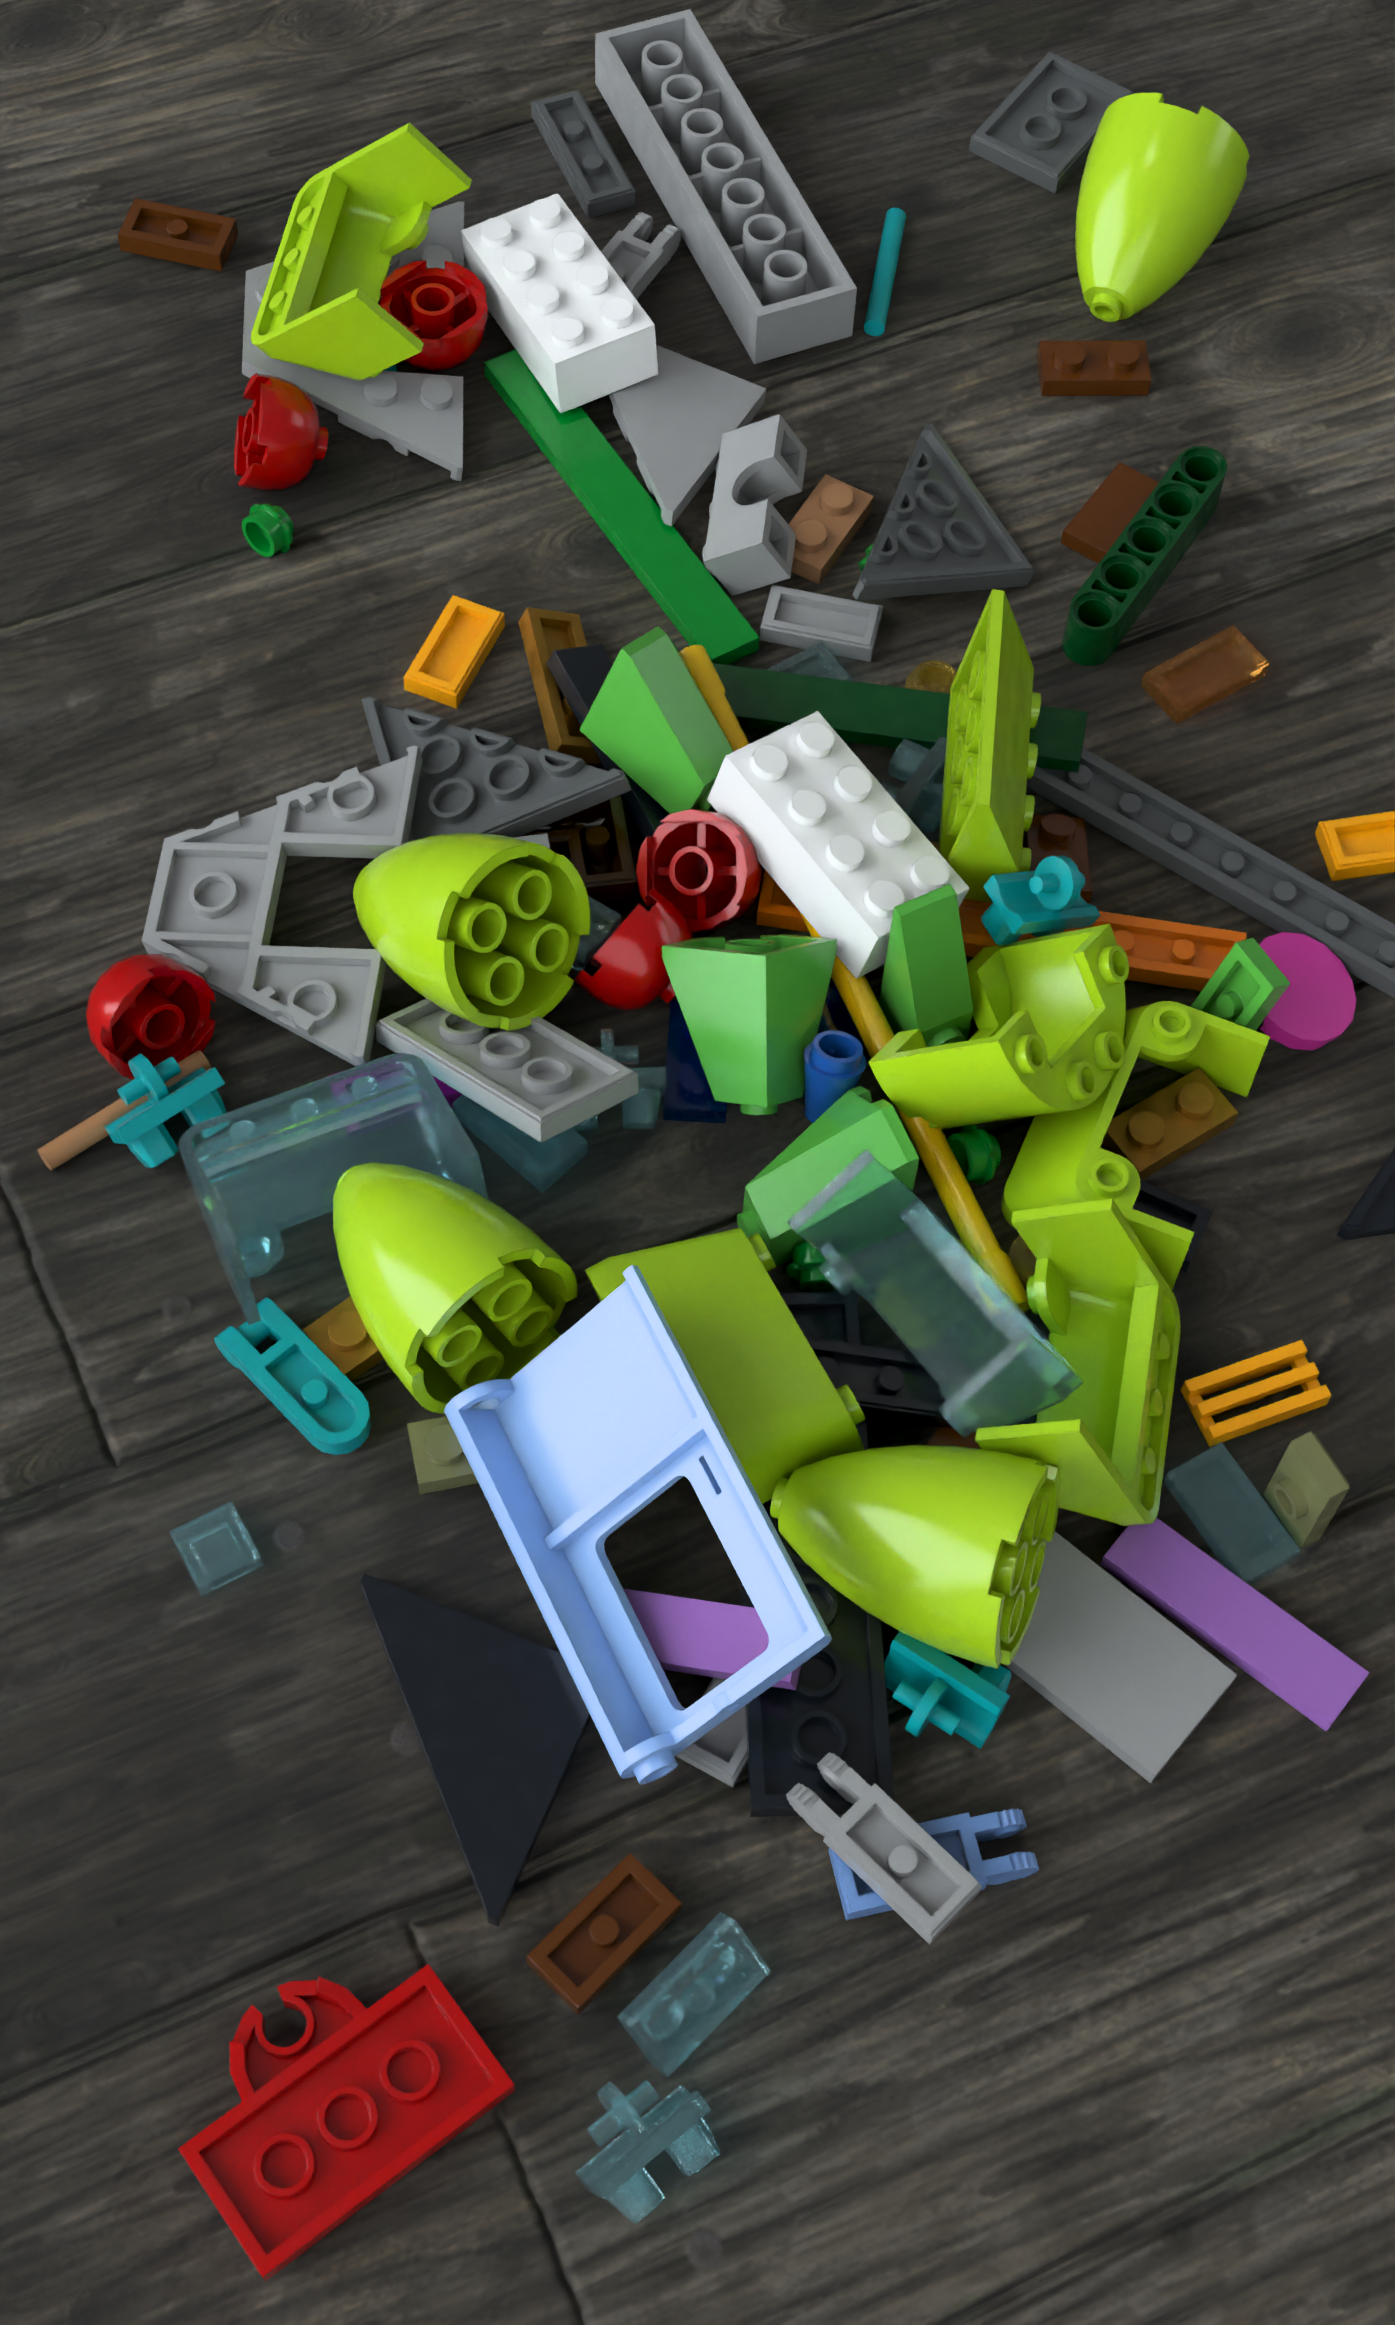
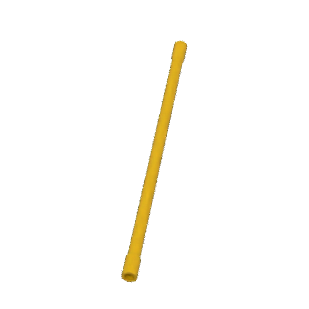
(875, 1034)

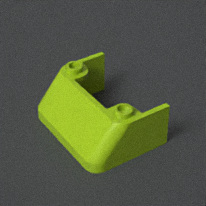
(337, 253)
(1063, 1151)
(1122, 1337)

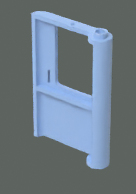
(575, 1455)

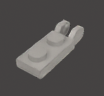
(636, 259)
(888, 1850)

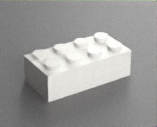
(561, 303)
(830, 836)

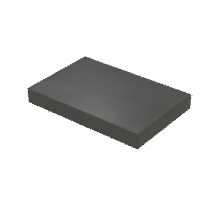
(1047, 122)

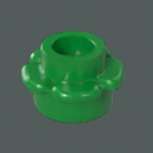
(268, 529)
(976, 1153)
(805, 1269)

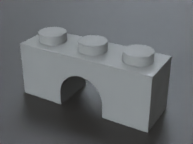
(746, 535)

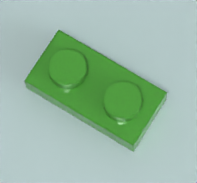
(1243, 986)

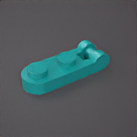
(299, 1380)

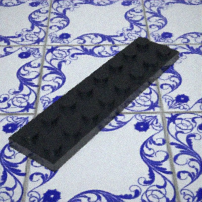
(843, 1686)

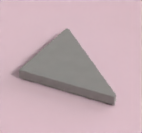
(679, 424)

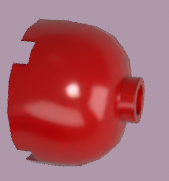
(440, 309)
(277, 435)
(701, 867)
(632, 960)
(150, 1010)

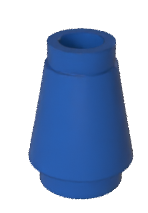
(830, 1069)

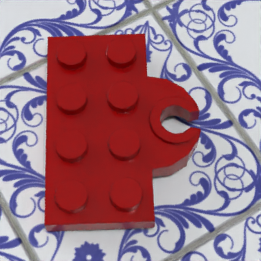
(339, 2110)

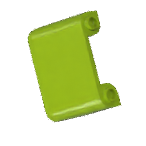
(744, 1352)

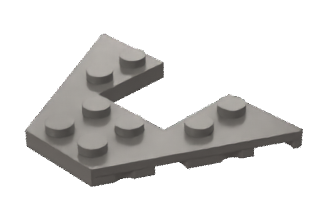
(404, 408)
(222, 892)

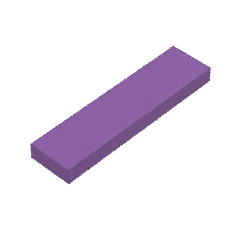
(1236, 1620)

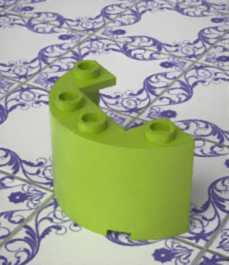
(1044, 1038)

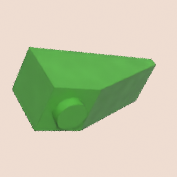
(927, 970)

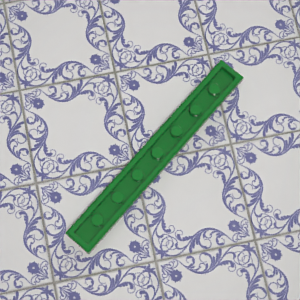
(626, 515)

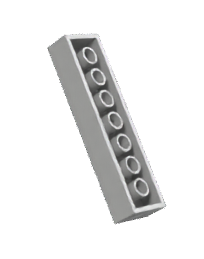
(724, 187)

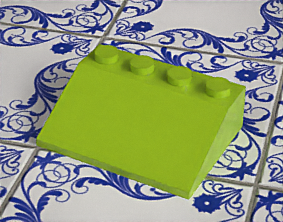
(989, 753)

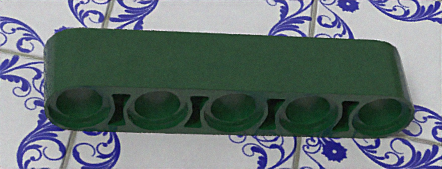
(1143, 556)

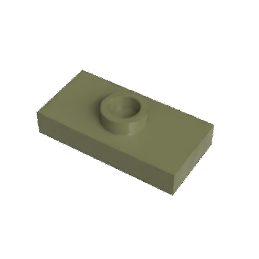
(1306, 1489)

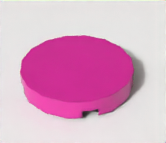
(1320, 995)

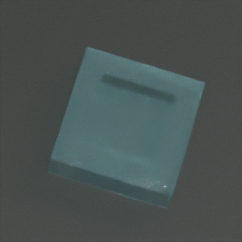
(216, 1548)

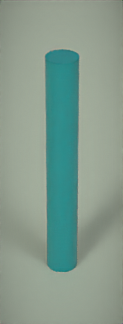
(885, 272)

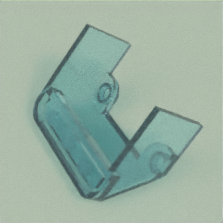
(285, 1155)
(934, 1298)

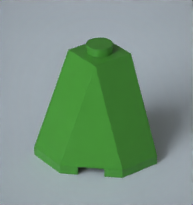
(658, 724)
(752, 1011)
(817, 1159)

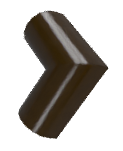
(598, 850)

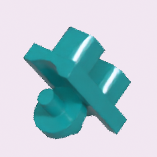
(1037, 901)
(143, 1126)
(945, 1690)

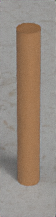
(92, 1129)

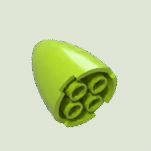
(1152, 200)
(477, 923)
(445, 1279)
(928, 1539)

